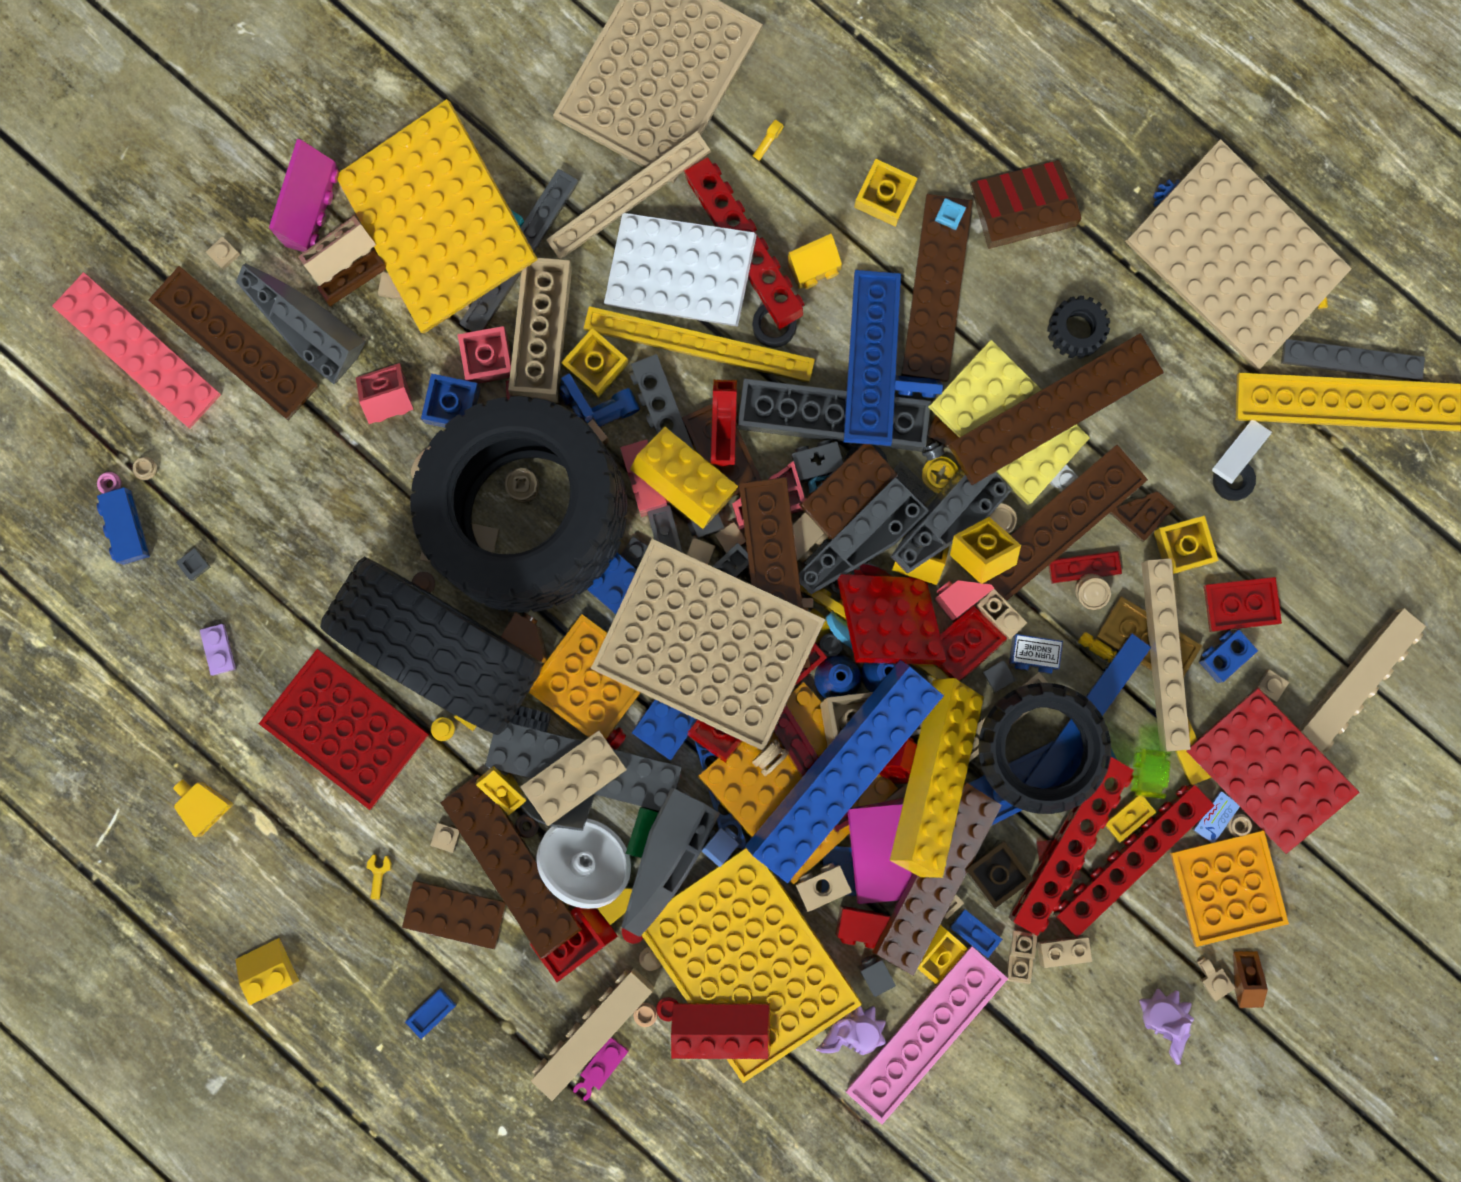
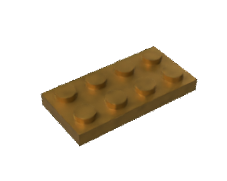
(1130, 619)

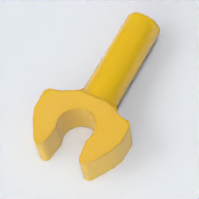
(772, 133)
(378, 874)

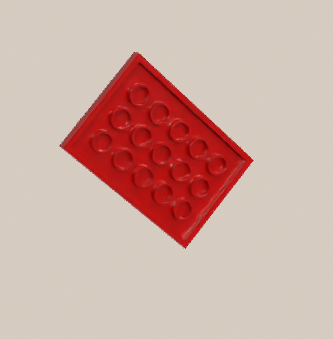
(344, 729)
(1272, 770)

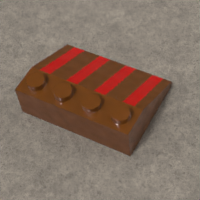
(1025, 204)

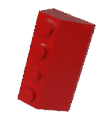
(720, 1031)

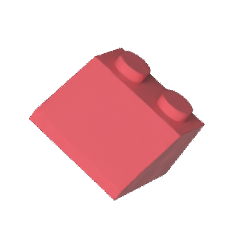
(384, 394)
(960, 596)

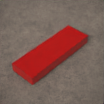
(1076, 567)

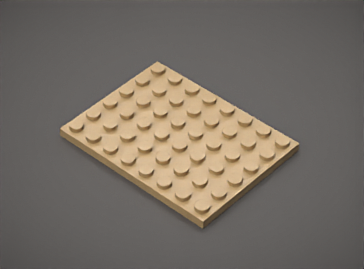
(657, 74)
(1238, 254)
(708, 644)

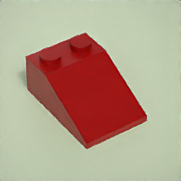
(593, 937)

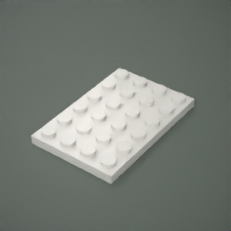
(680, 269)

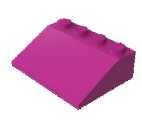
(304, 197)
(872, 841)

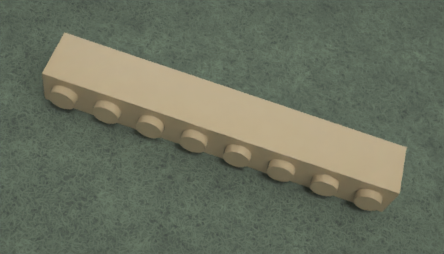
(1165, 655)
(1361, 679)

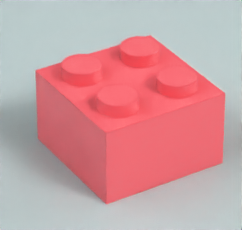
(485, 355)

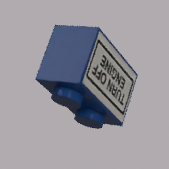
(1035, 652)

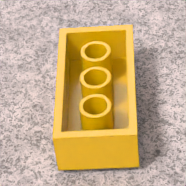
(683, 477)

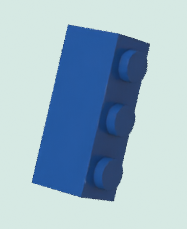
(122, 526)

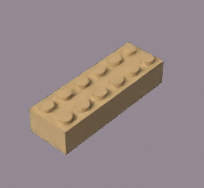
(540, 329)
(589, 1037)

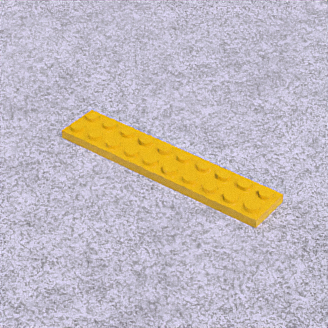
(1348, 402)

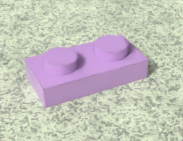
(217, 649)

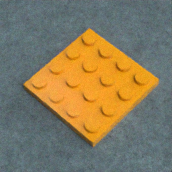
(578, 692)
(1229, 888)

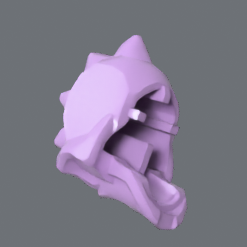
(1169, 1018)
(855, 1030)

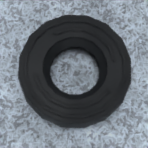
(1245, 490)

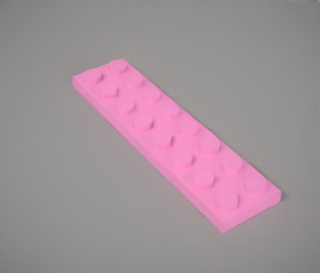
(926, 1035)

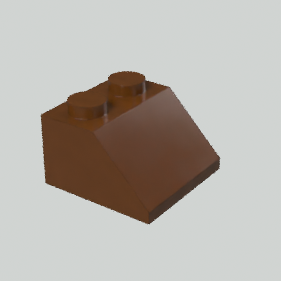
(526, 636)

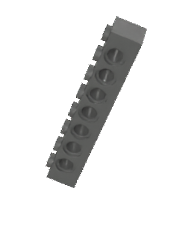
(652, 368)

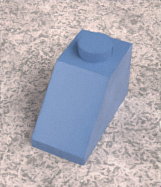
(721, 846)

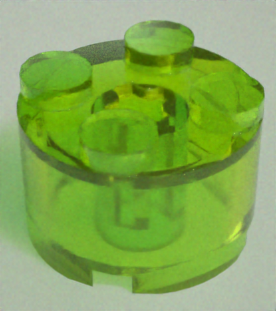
(1151, 773)

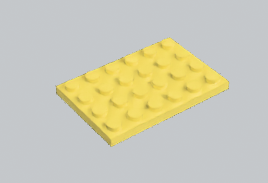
(985, 390)

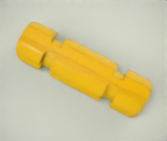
(1097, 646)

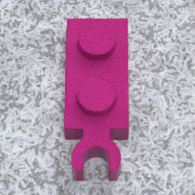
(601, 1066)

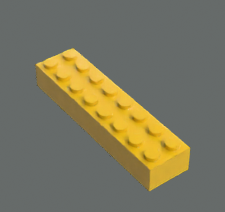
(937, 780)

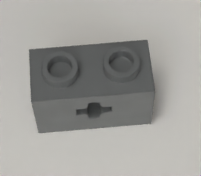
(826, 450)
(734, 562)
(876, 975)

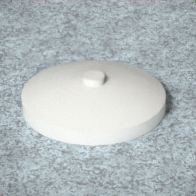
(585, 865)

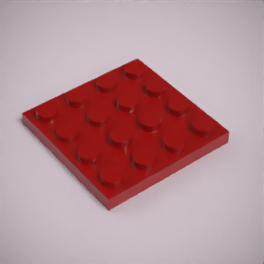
(891, 620)

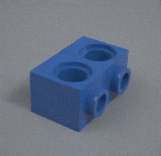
(1231, 660)

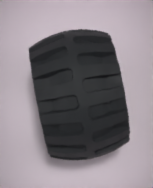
(1094, 759)

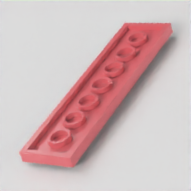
(136, 350)

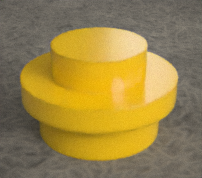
(442, 729)

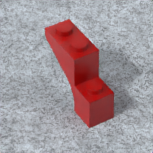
(723, 422)

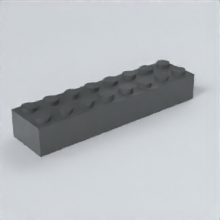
(821, 414)
(531, 751)

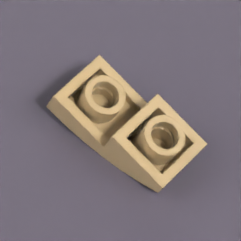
(1021, 957)

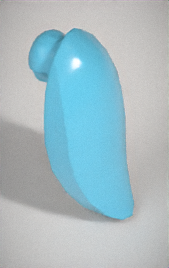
(839, 628)

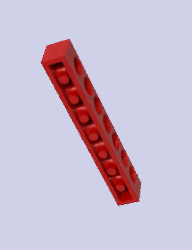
(781, 312)
(1198, 807)
(1059, 851)

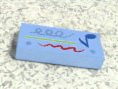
(1217, 818)

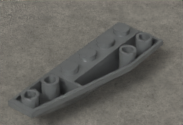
(303, 323)
(951, 511)
(866, 536)
(667, 857)

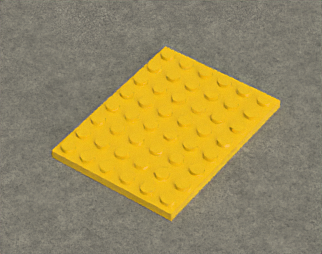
(436, 217)
(747, 942)

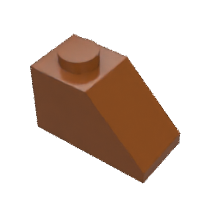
(1249, 979)

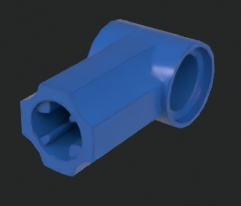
(619, 406)

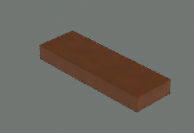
(352, 277)

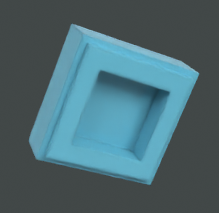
(950, 214)

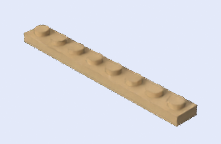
(628, 195)

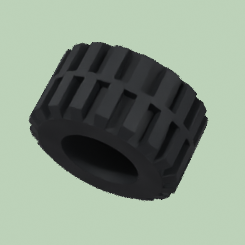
(1091, 313)

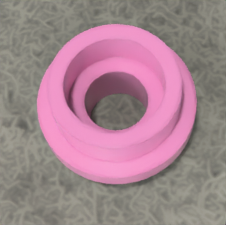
(104, 478)

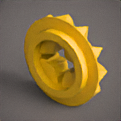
(937, 464)

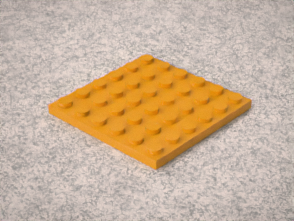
(754, 797)

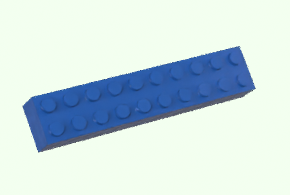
(844, 771)

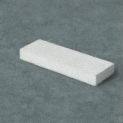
(1241, 451)

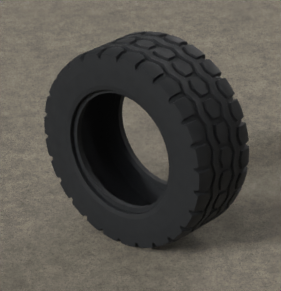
(477, 447)
(430, 646)

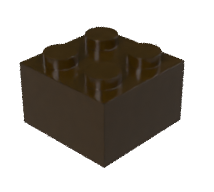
(998, 874)

